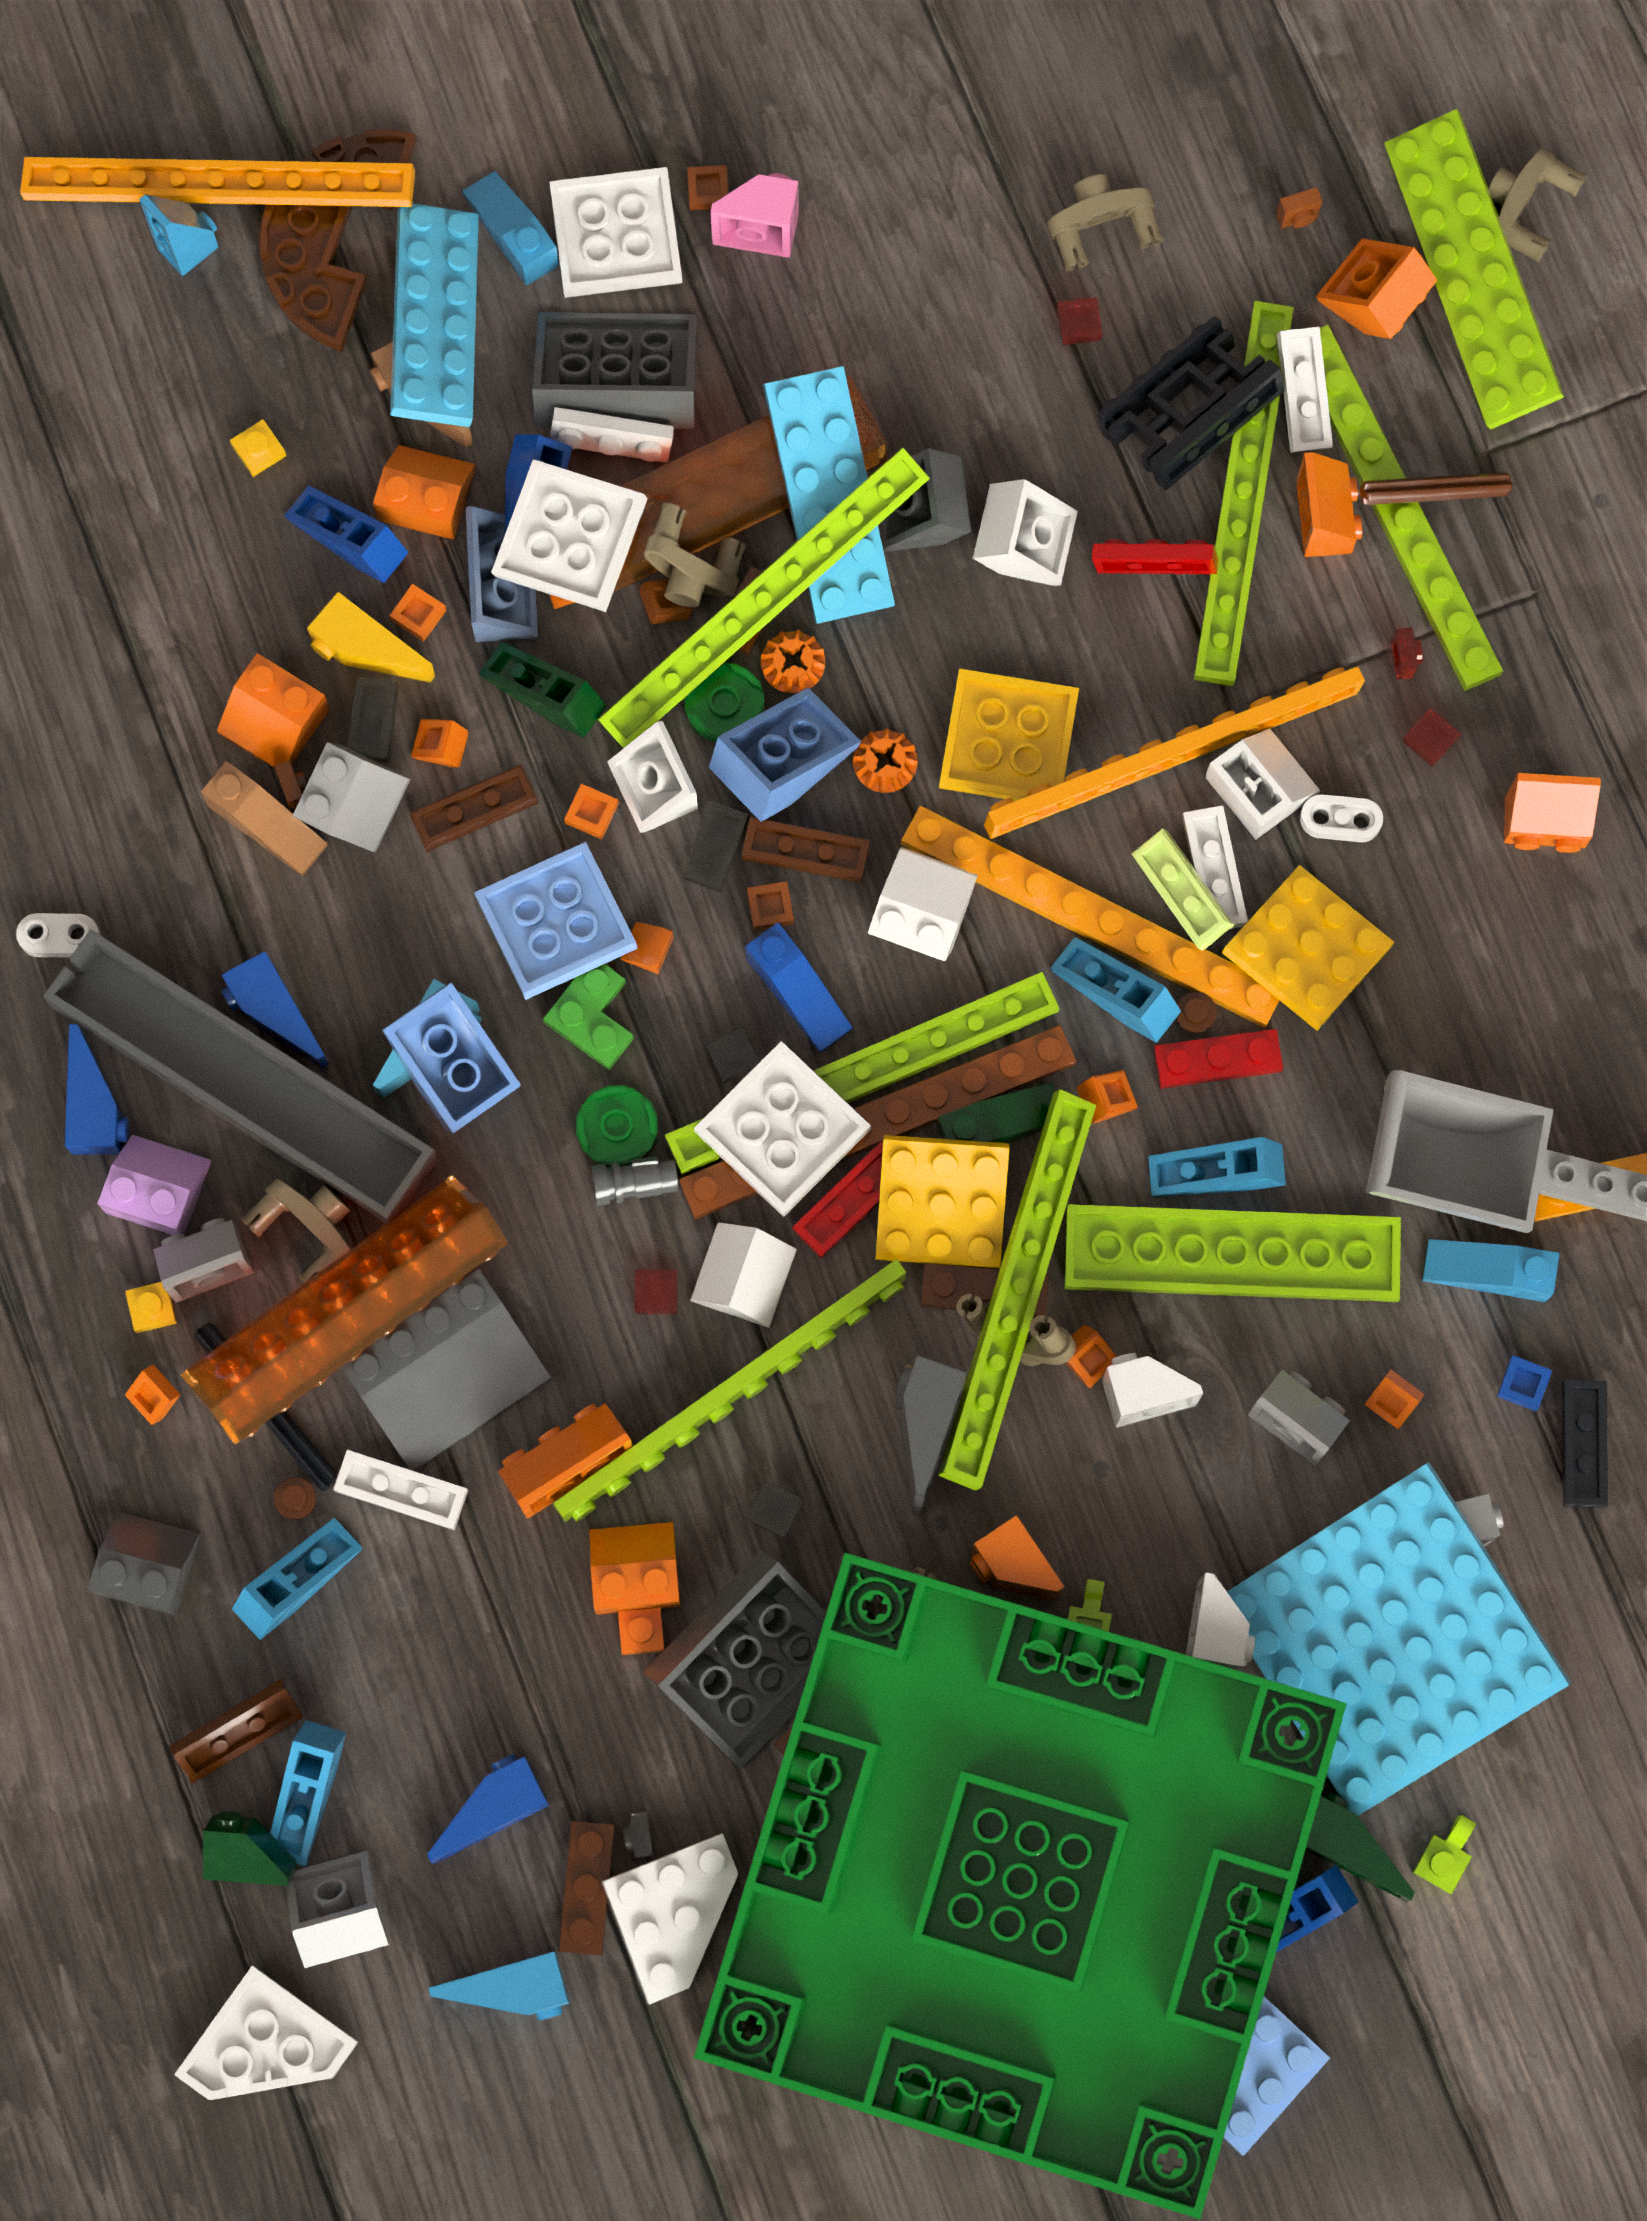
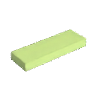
(1182, 889)

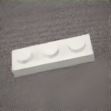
(1304, 389)
(612, 435)
(1214, 859)
(400, 1489)

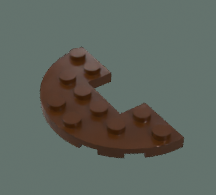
(303, 240)

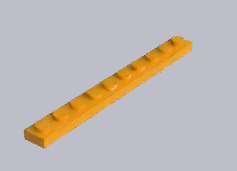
(219, 181)
(1160, 756)
(1091, 916)

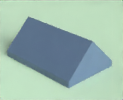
(497, 606)

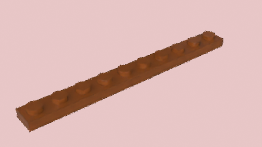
(910, 1109)

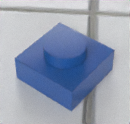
(1524, 1383)

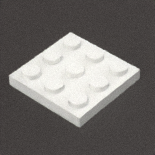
(615, 232)
(569, 535)
(782, 1128)

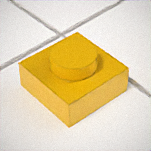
(258, 448)
(150, 1307)

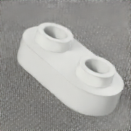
(1340, 818)
(56, 933)

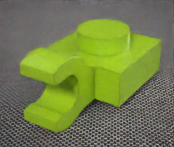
(1090, 1611)
(1443, 1860)

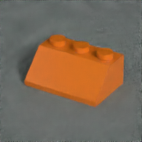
(564, 1458)

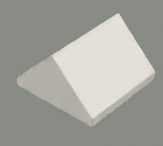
(653, 779)
(744, 1273)

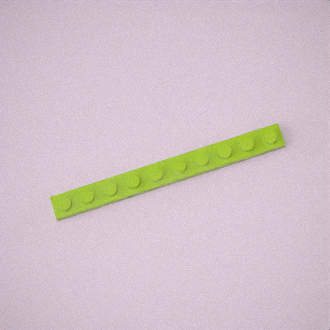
(1240, 514)
(1406, 525)
(764, 598)
(907, 1053)
(1017, 1291)
(718, 1402)

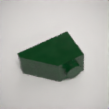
(244, 1852)

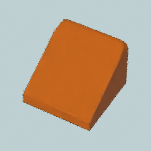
(440, 742)
(652, 946)
(1110, 1095)
(1091, 1356)

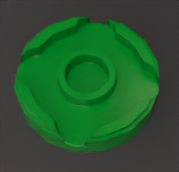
(724, 701)
(616, 1125)

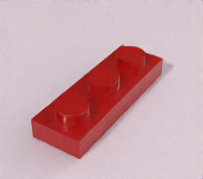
(1155, 557)
(1218, 1058)
(843, 1205)

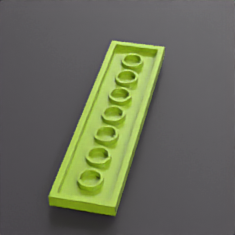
(1474, 269)
(1232, 1253)

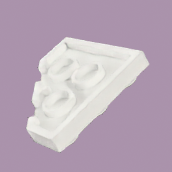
(671, 1912)
(264, 2043)

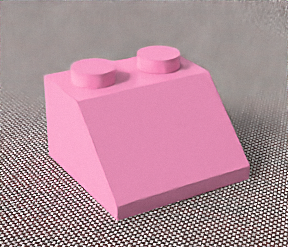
(758, 216)

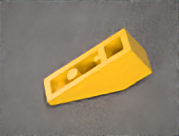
(363, 643)

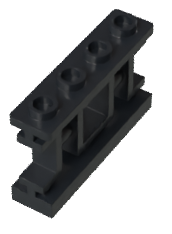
(1208, 423)

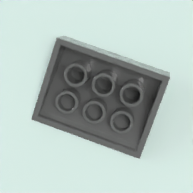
(616, 366)
(446, 1371)
(928, 1405)
(743, 1659)

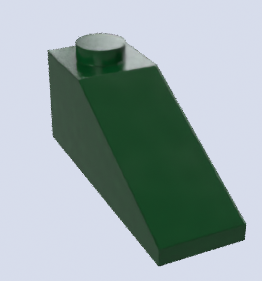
(544, 689)
(999, 1118)
(1344, 1840)

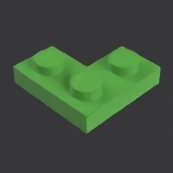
(581, 1019)

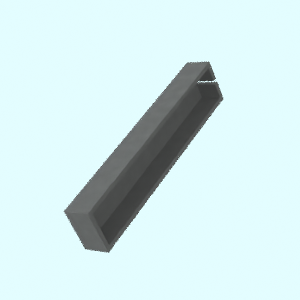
(241, 1078)

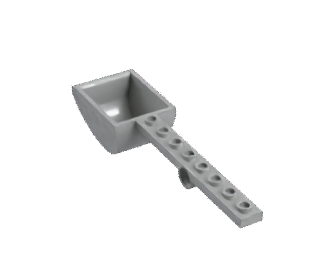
(1484, 1157)

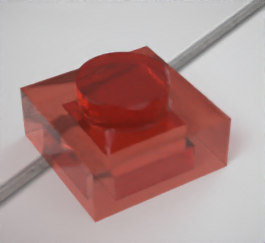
(1079, 321)
(1406, 653)
(1431, 737)
(656, 1291)

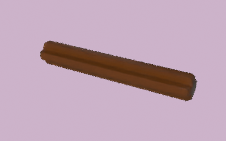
(1435, 488)

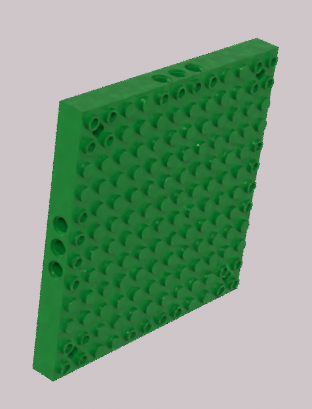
(1021, 1884)

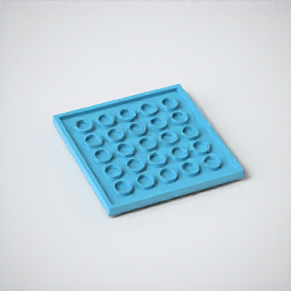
(1403, 1627)

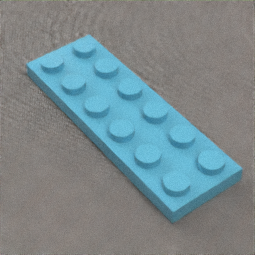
(434, 315)
(819, 469)

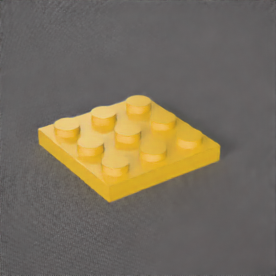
(1007, 735)
(1308, 947)
(942, 1201)

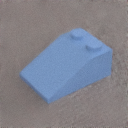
(781, 753)
(450, 1058)

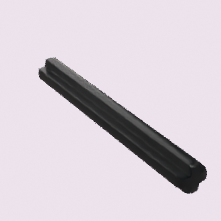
(282, 1425)

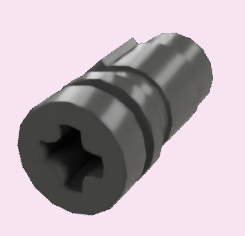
(640, 1179)

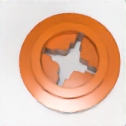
(793, 679)
(889, 778)

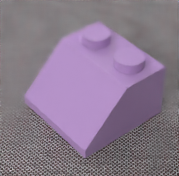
(154, 1185)

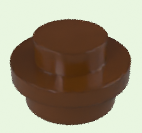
(1197, 1012)
(295, 1498)

